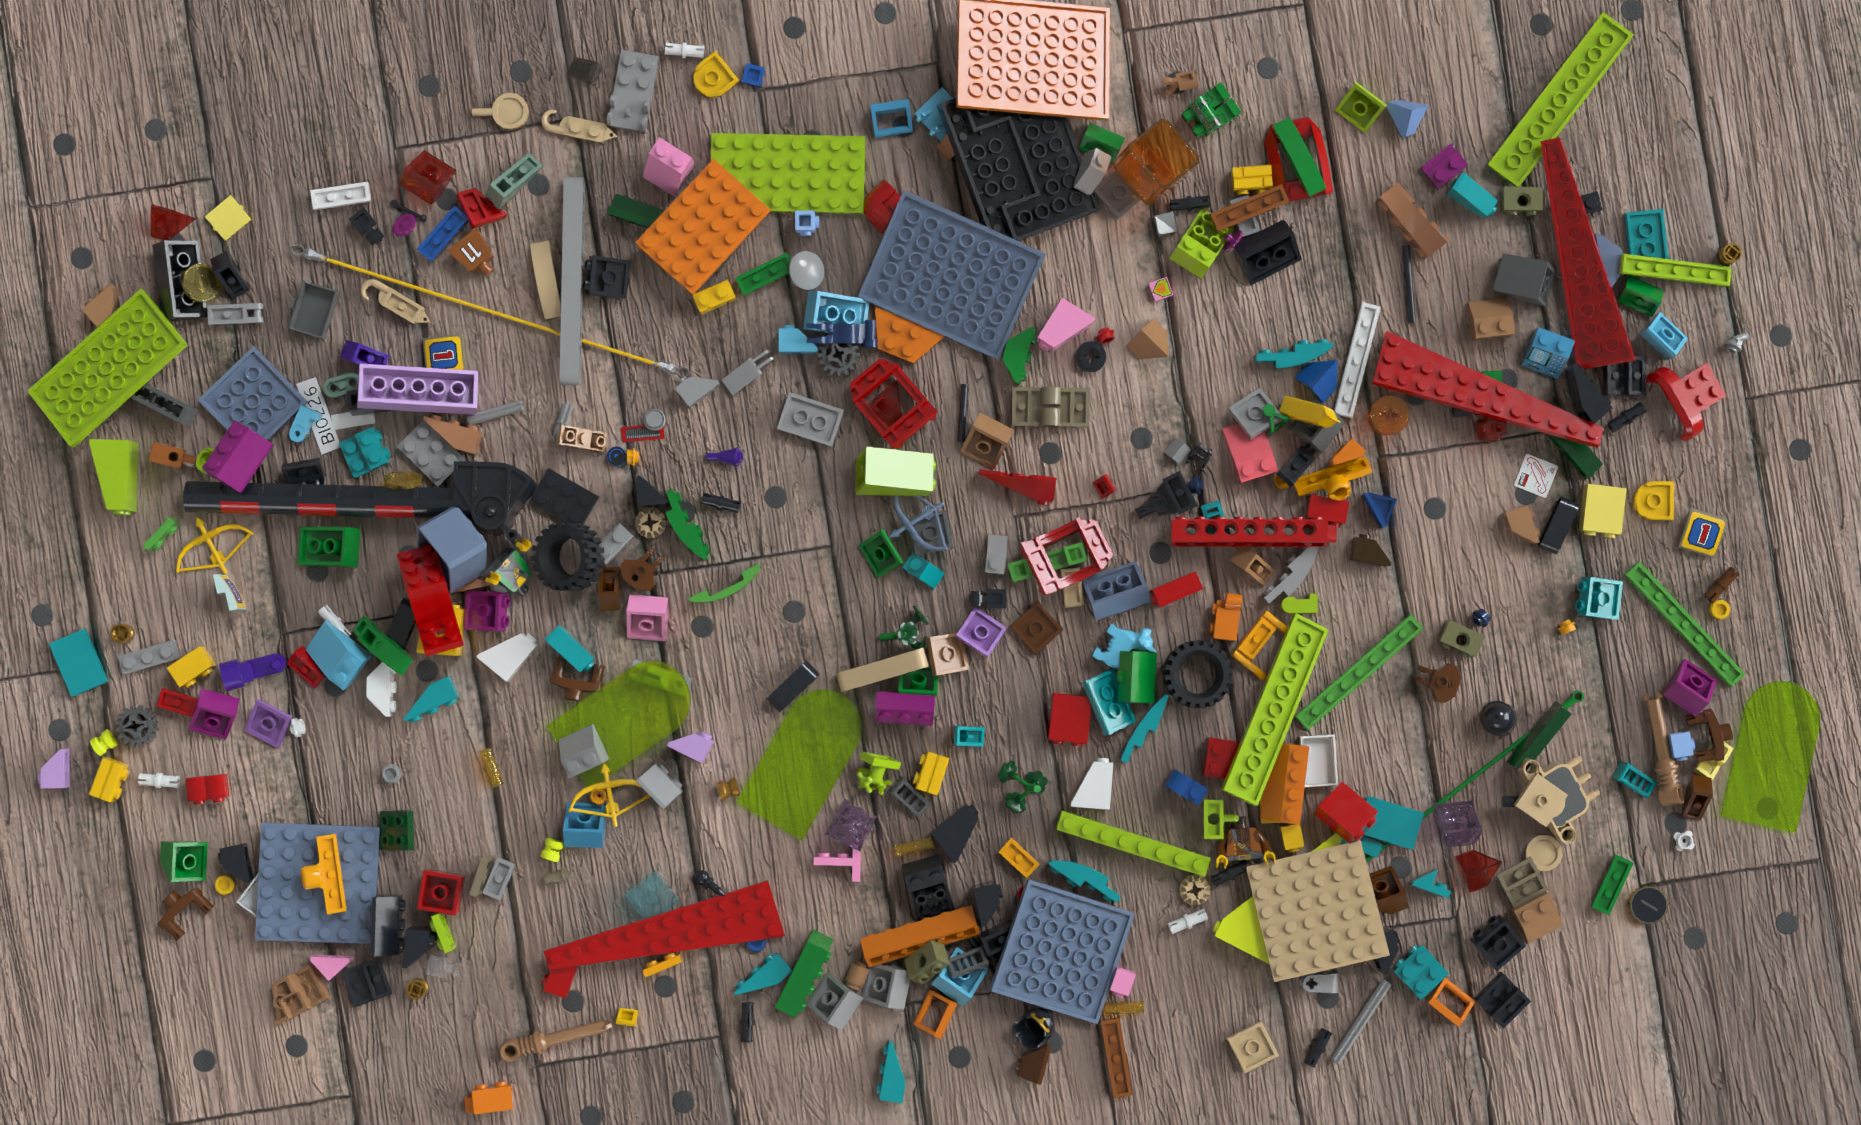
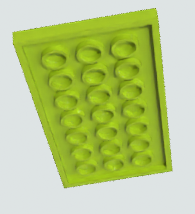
(796, 170)
(107, 368)

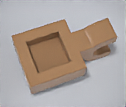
(1183, 81)

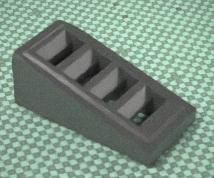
(897, 785)
(970, 954)

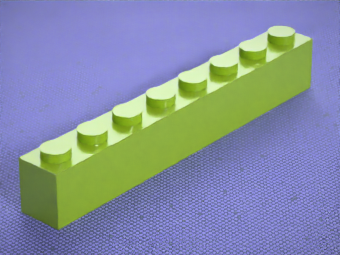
(1133, 843)

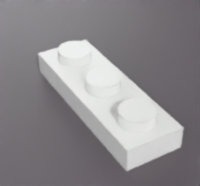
(341, 196)

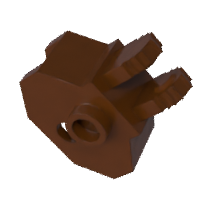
(642, 569)
(1439, 681)

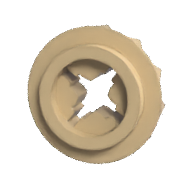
(656, 515)
(1187, 885)

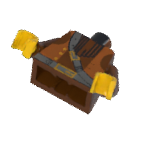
(1243, 844)

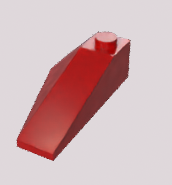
(1033, 486)

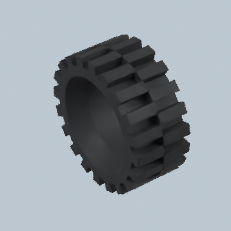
(548, 557)
(1222, 667)

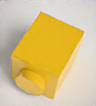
(1291, 837)

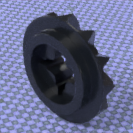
(1097, 350)

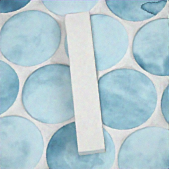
(1356, 360)

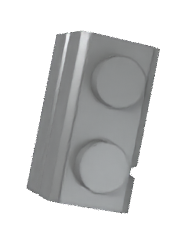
(615, 543)

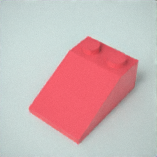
(1249, 457)

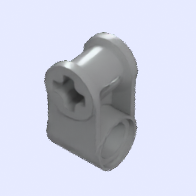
(1323, 982)

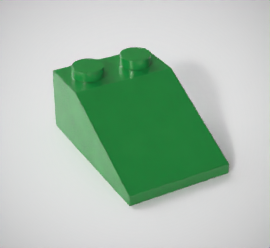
(329, 547)

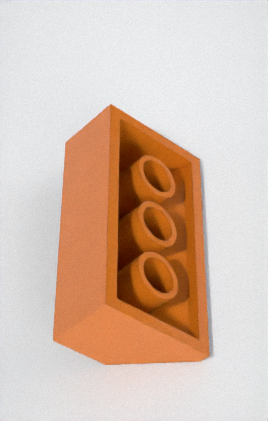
(1286, 784)

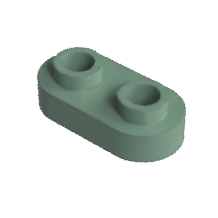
(342, 383)

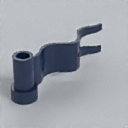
(847, 333)

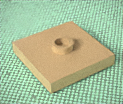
(1540, 799)
(1252, 1046)

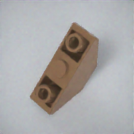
(581, 438)

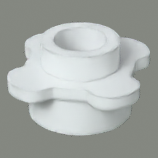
(297, 727)
(1688, 843)

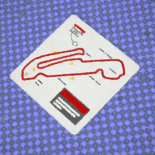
(1536, 475)

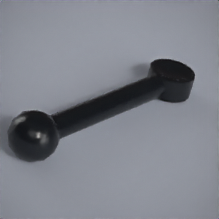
(395, 204)

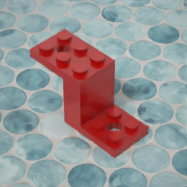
(430, 600)

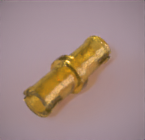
(491, 767)
(913, 846)
(1123, 1008)

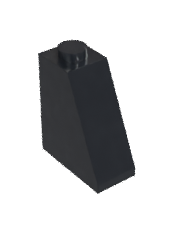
(956, 830)

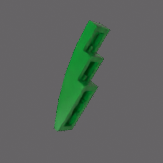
(1299, 157)

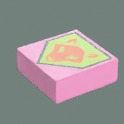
(1160, 289)

